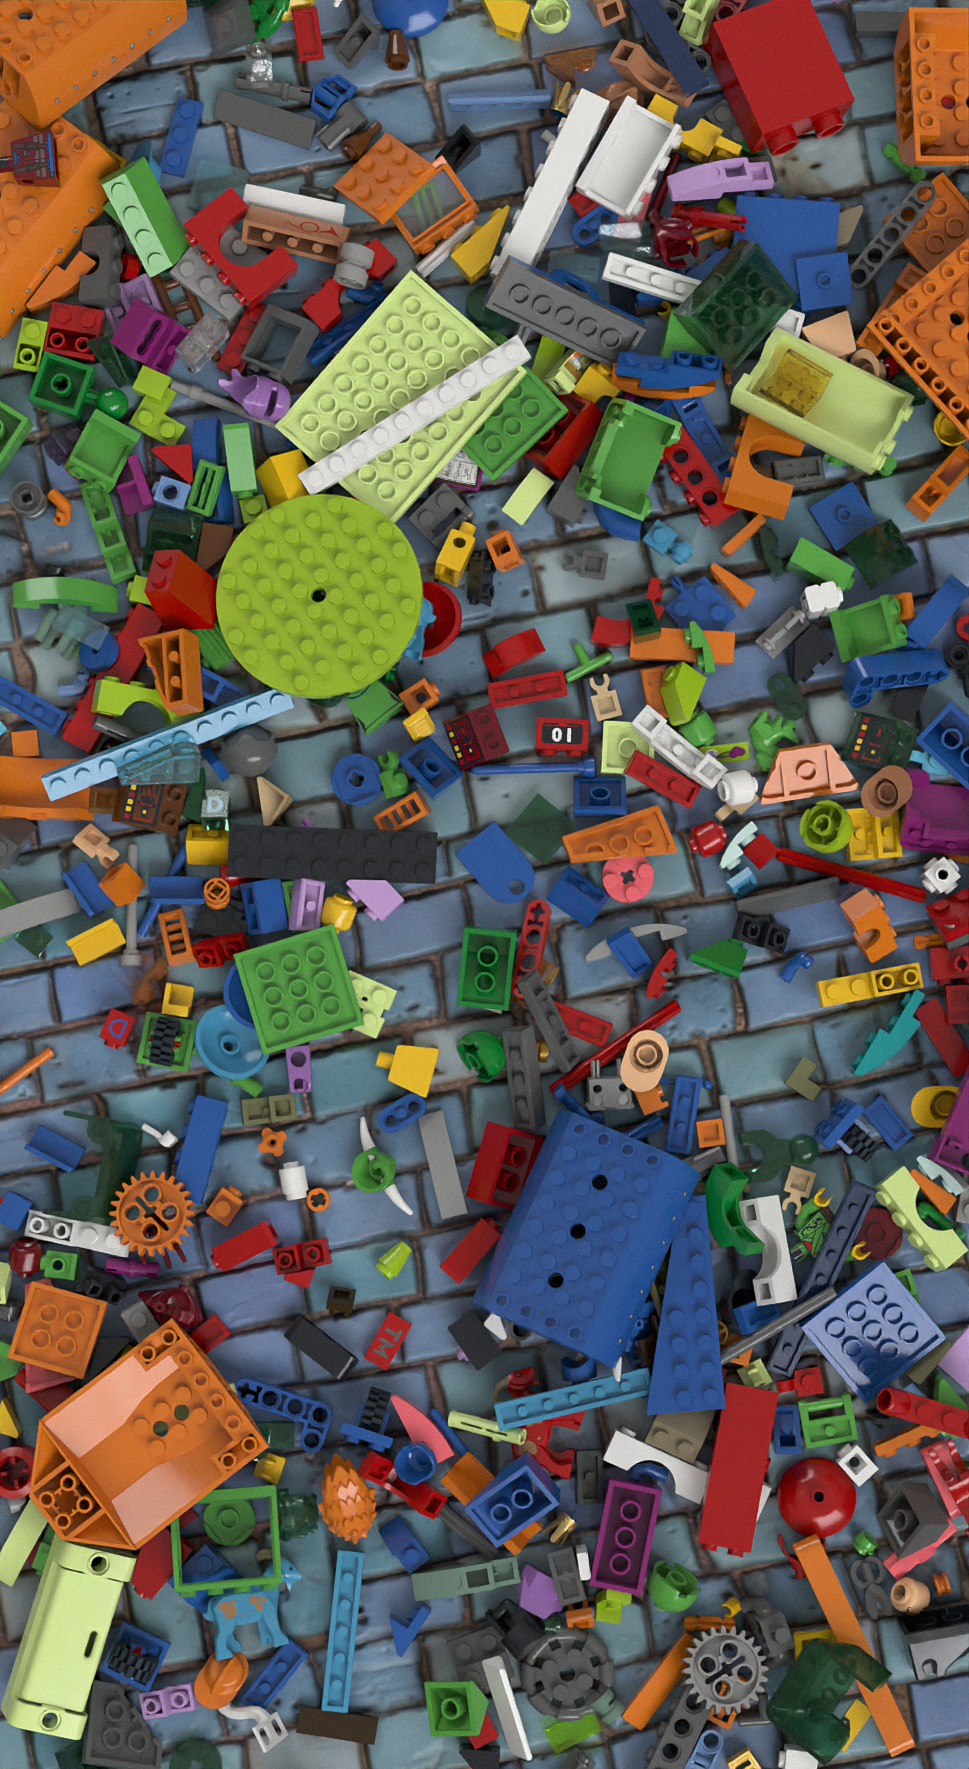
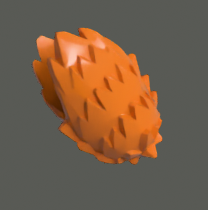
(347, 1500)

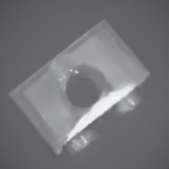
(202, 342)

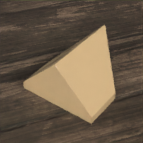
(273, 801)

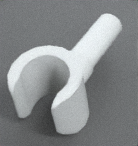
(166, 1140)

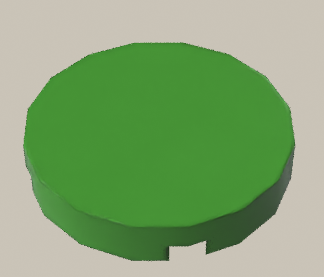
(229, 1521)

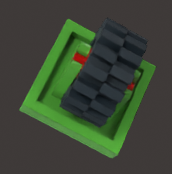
(167, 1042)

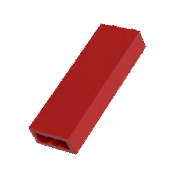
(737, 1469)

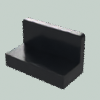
(474, 1340)

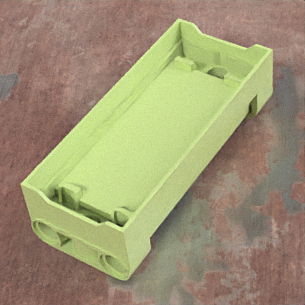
(65, 1637)

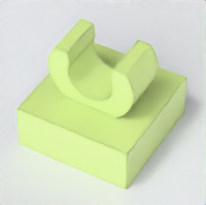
(754, 1375)

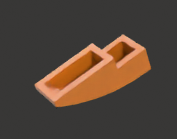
(61, 284)
(940, 484)

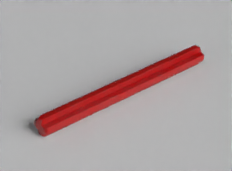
(851, 874)
(617, 1046)

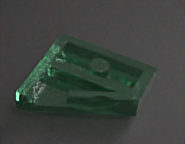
(113, 360)

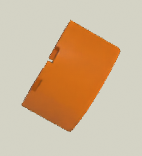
(26, 797)

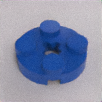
(350, 793)

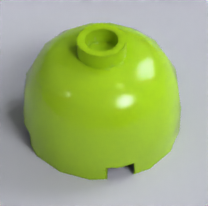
(826, 827)

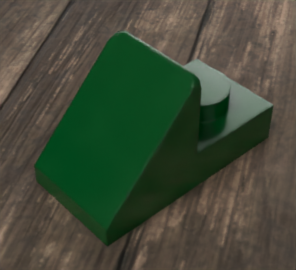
(643, 621)

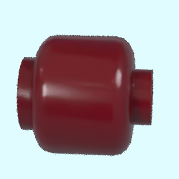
(25, 1256)

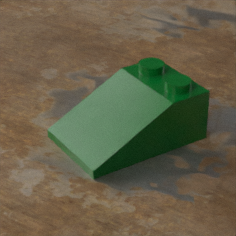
(486, 967)

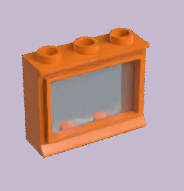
(435, 209)

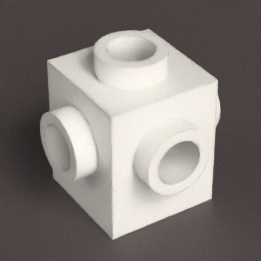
(933, 882)

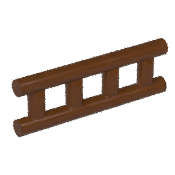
(191, 302)

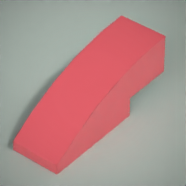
(422, 1427)

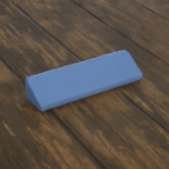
(499, 100)

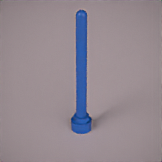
(584, 766)

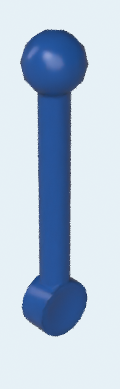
(707, 1084)

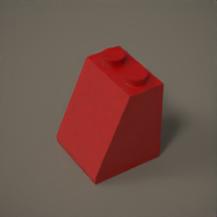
(181, 592)

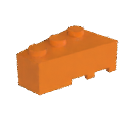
(177, 669)

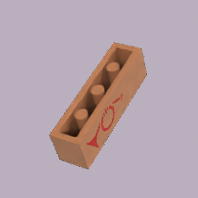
(294, 233)

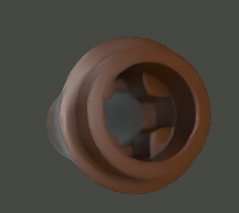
(397, 53)

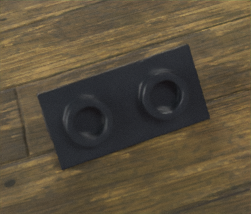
(483, 568)

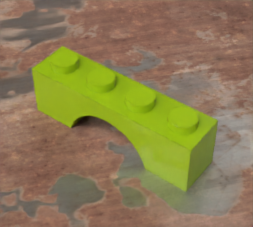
(114, 697)

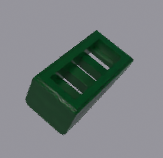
(193, 805)

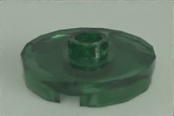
(481, 315)

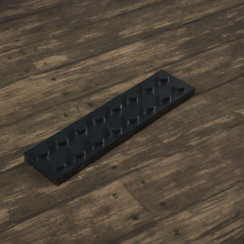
(331, 853)

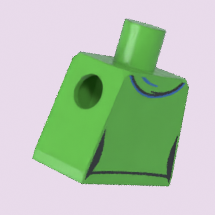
(373, 706)

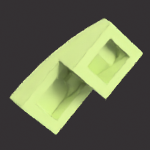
(528, 496)

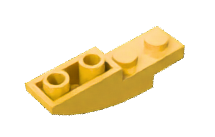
(869, 985)

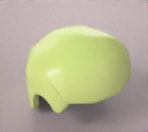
(551, 15)

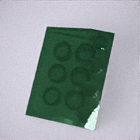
(736, 304)

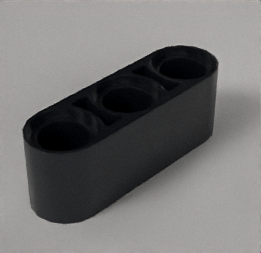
(321, 1347)

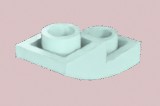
(733, 852)
(951, 1179)

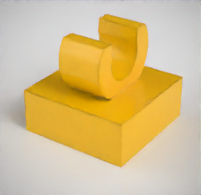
(270, 1468)

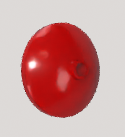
(447, 622)
(797, 1500)

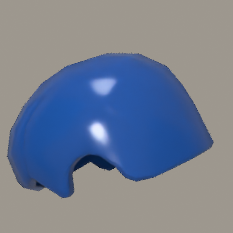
(415, 1463)

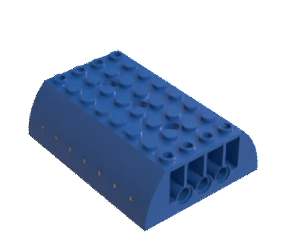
(615, 1260)

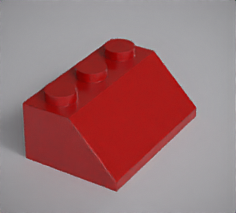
(568, 437)
(503, 1165)

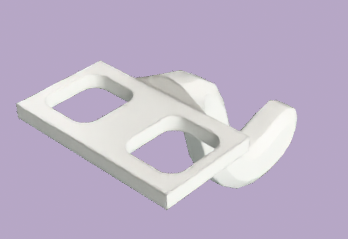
(263, 1719)

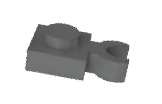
(591, 564)

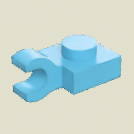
(927, 763)

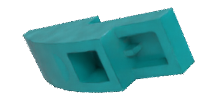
(883, 1044)

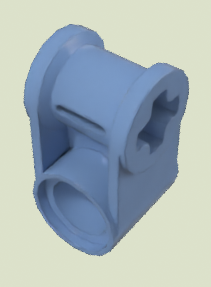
(703, 1753)

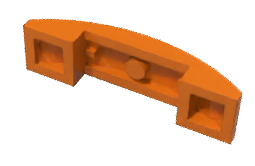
(906, 280)
(632, 386)

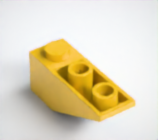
(477, 253)

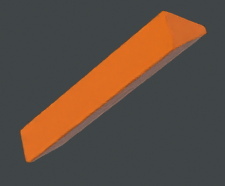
(659, 1683)

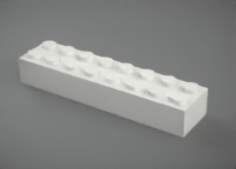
(554, 180)

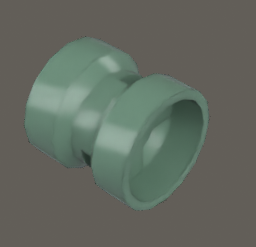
(608, 1707)

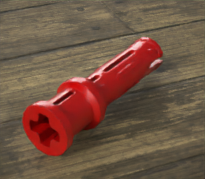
(700, 218)

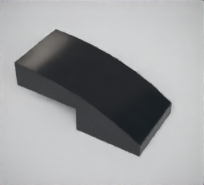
(907, 702)

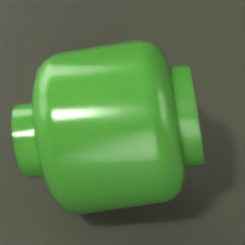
(699, 729)

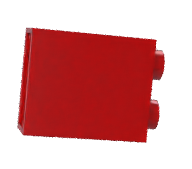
(778, 74)

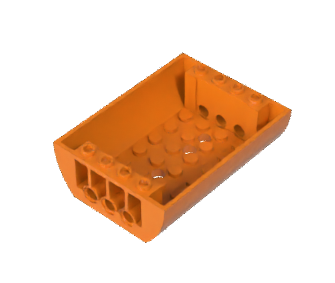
(931, 65)

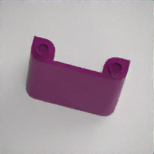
(935, 817)

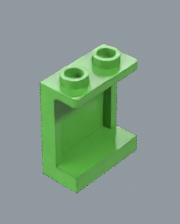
(101, 451)
(868, 628)

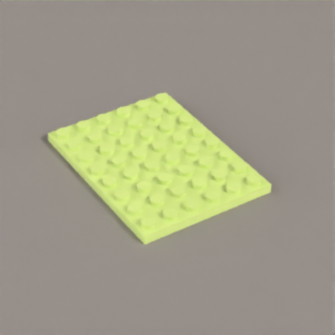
(388, 363)

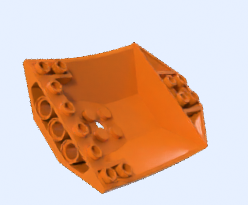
(104, 1468)

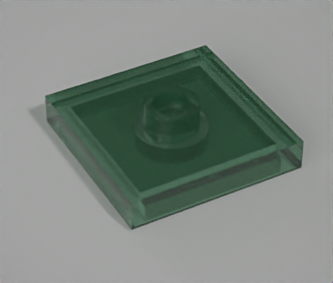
(540, 829)

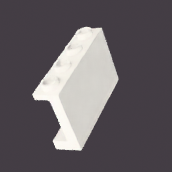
(629, 159)

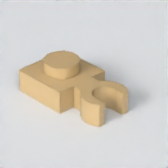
(604, 703)
(798, 1183)

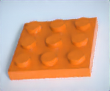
(384, 178)
(940, 229)
(57, 1330)

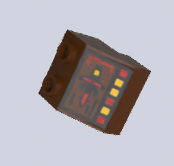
(151, 806)

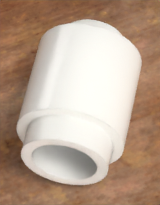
(293, 1180)

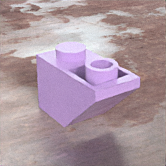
(377, 896)

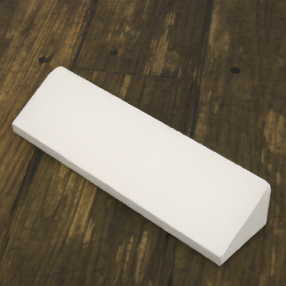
(295, 204)
(506, 1707)

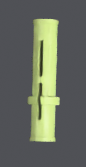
(486, 1427)

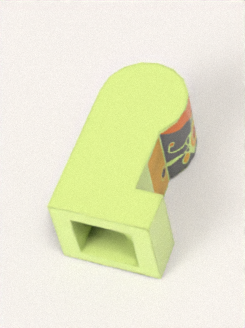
(567, 372)

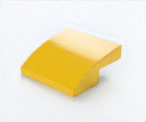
(873, 836)

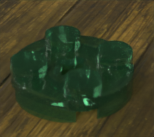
(196, 1750)

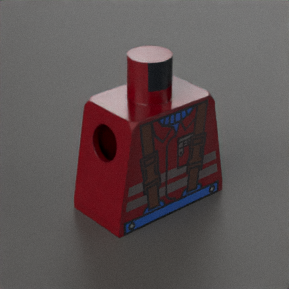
(33, 160)

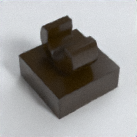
(340, 1300)

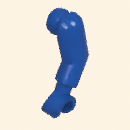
(575, 1106)

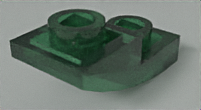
(767, 545)

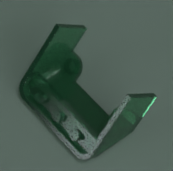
(119, 1162)

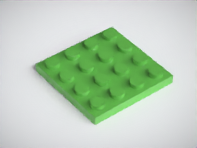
(514, 425)
(298, 989)

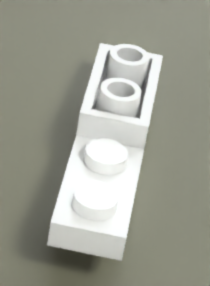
(75, 1233)

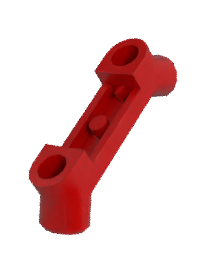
(924, 1411)

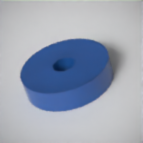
(100, 660)

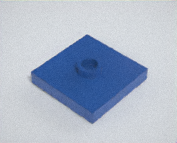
(824, 281)
(843, 516)

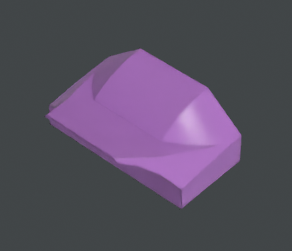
(537, 1592)

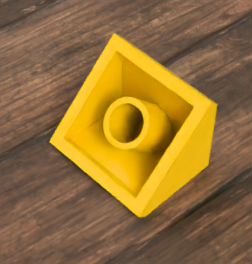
(280, 477)

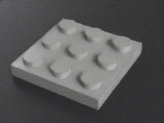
(202, 280)

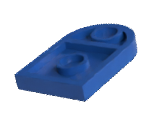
(496, 863)

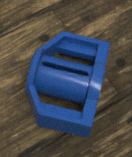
(331, 96)

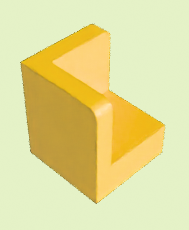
(178, 1000)

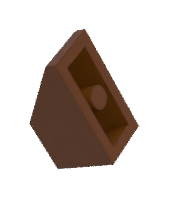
(214, 545)

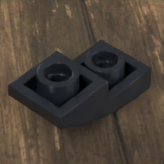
(760, 933)

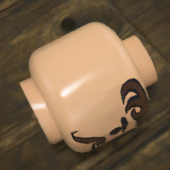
(910, 1596)

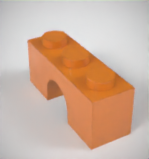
(871, 925)

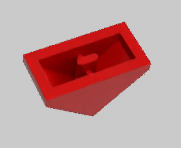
(177, 459)

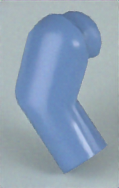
(78, 686)

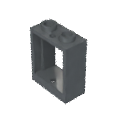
(262, 336)

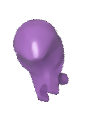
(258, 395)

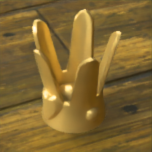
(560, 106)
(565, 1524)

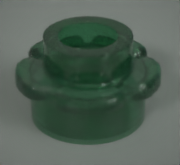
(551, 1625)

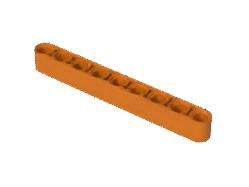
(847, 1630)

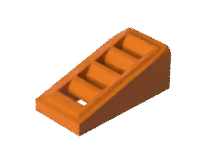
(735, 588)
(420, 801)
(181, 958)
(939, 1197)

